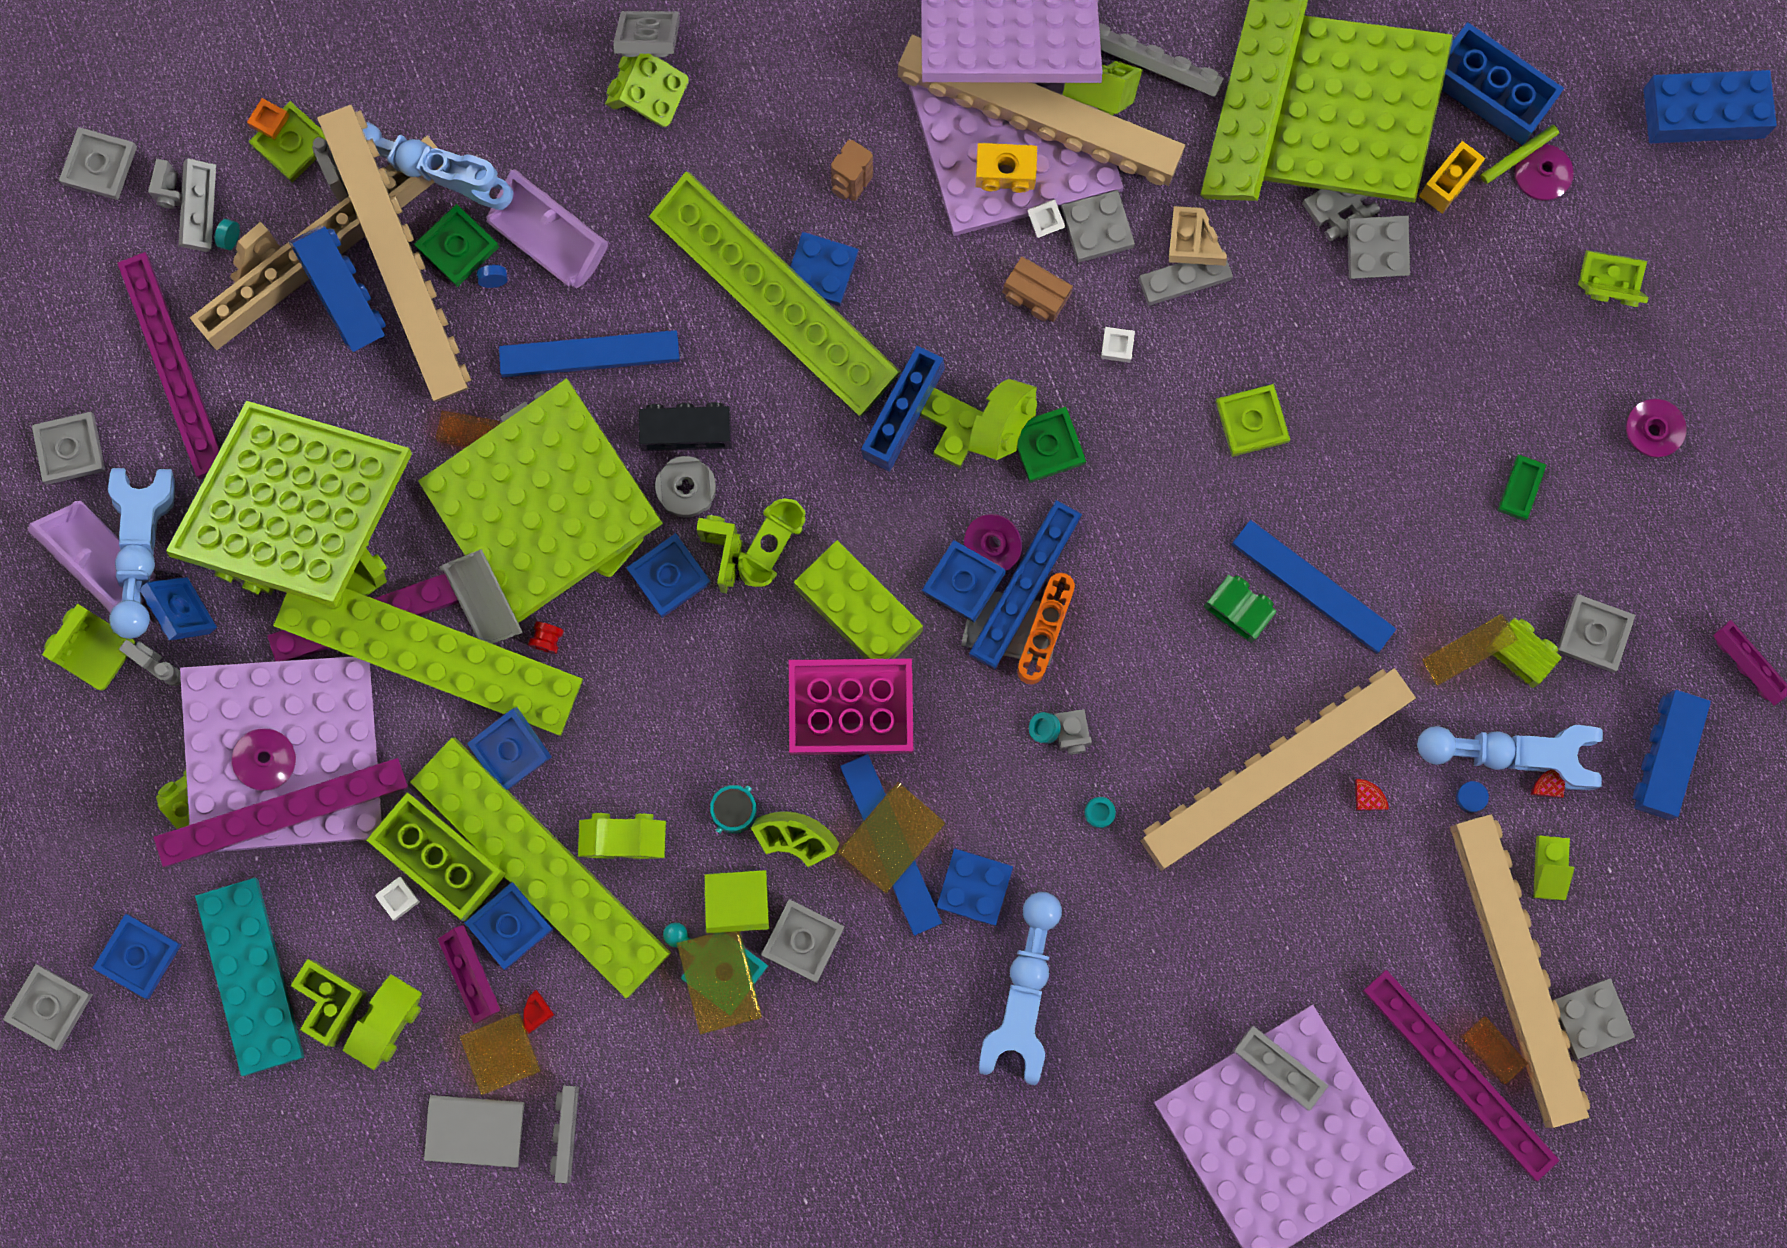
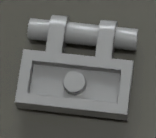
(329, 168)
(1328, 205)
(149, 659)

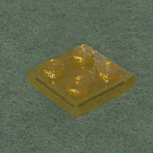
(500, 1054)

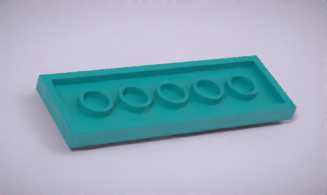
(249, 977)

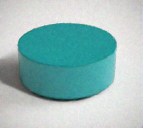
(227, 234)
(1044, 727)
(1099, 812)

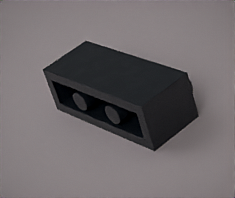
(685, 427)

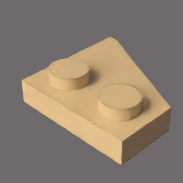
(1194, 239)
(253, 250)

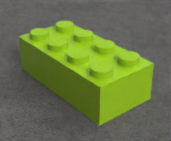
(857, 605)
(436, 857)

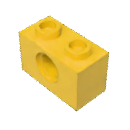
(1019, 157)
(1452, 177)

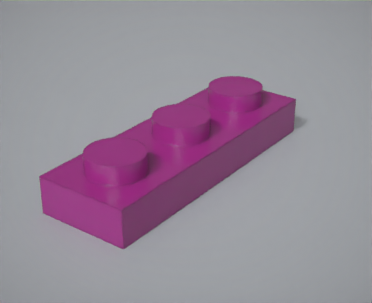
(1751, 662)
(468, 974)

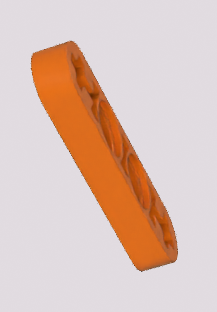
(1043, 627)

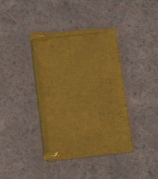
(891, 837)
(719, 981)

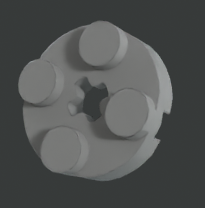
(672, 476)

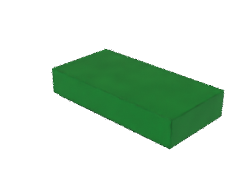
(1521, 487)

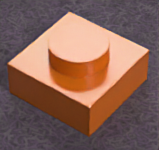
(268, 119)

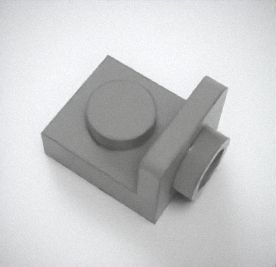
(162, 181)
(1074, 732)

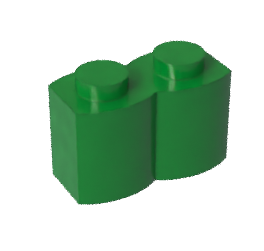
(1240, 608)

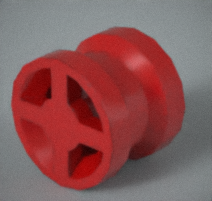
(545, 637)

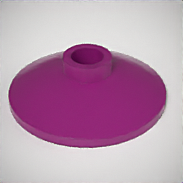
(1542, 184)
(1665, 418)
(980, 539)
(263, 775)

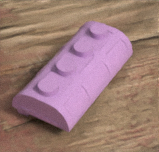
(548, 232)
(84, 549)

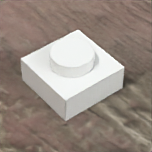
(1046, 218)
(1117, 344)
(397, 898)

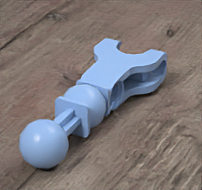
(459, 173)
(137, 535)
(1518, 752)
(1029, 975)

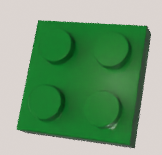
(456, 245)
(1049, 445)

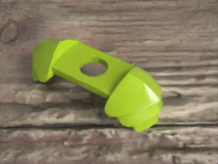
(781, 520)

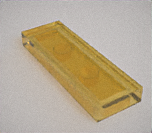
(1470, 649)

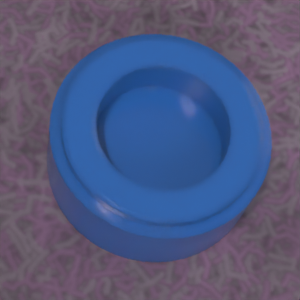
(492, 276)
(1472, 797)

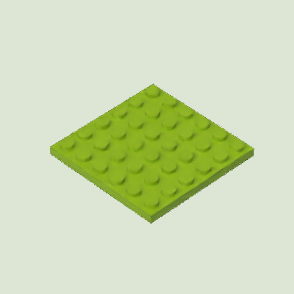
(1359, 108)
(541, 499)
(290, 503)

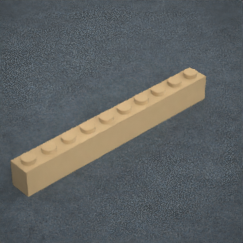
(1057, 119)
(393, 252)
(282, 271)
(1276, 769)
(1520, 972)

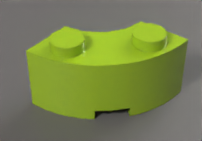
(999, 427)
(796, 835)
(621, 837)
(388, 1013)

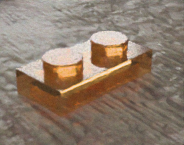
(462, 429)
(1494, 1050)

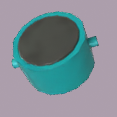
(733, 809)

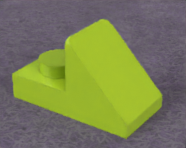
(1552, 868)

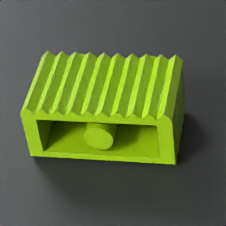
(1529, 656)

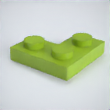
(957, 420)

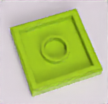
(292, 148)
(1252, 420)
(736, 901)

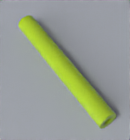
(1519, 154)

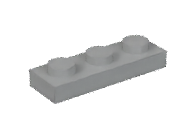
(197, 205)
(1181, 280)
(1280, 1068)
(565, 1134)

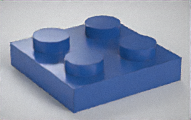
(824, 265)
(668, 575)
(963, 581)
(178, 608)
(509, 749)
(974, 887)
(508, 926)
(137, 956)

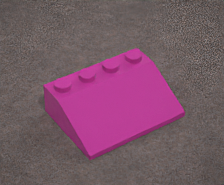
(850, 706)

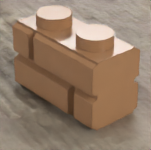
(851, 171)
(1036, 290)

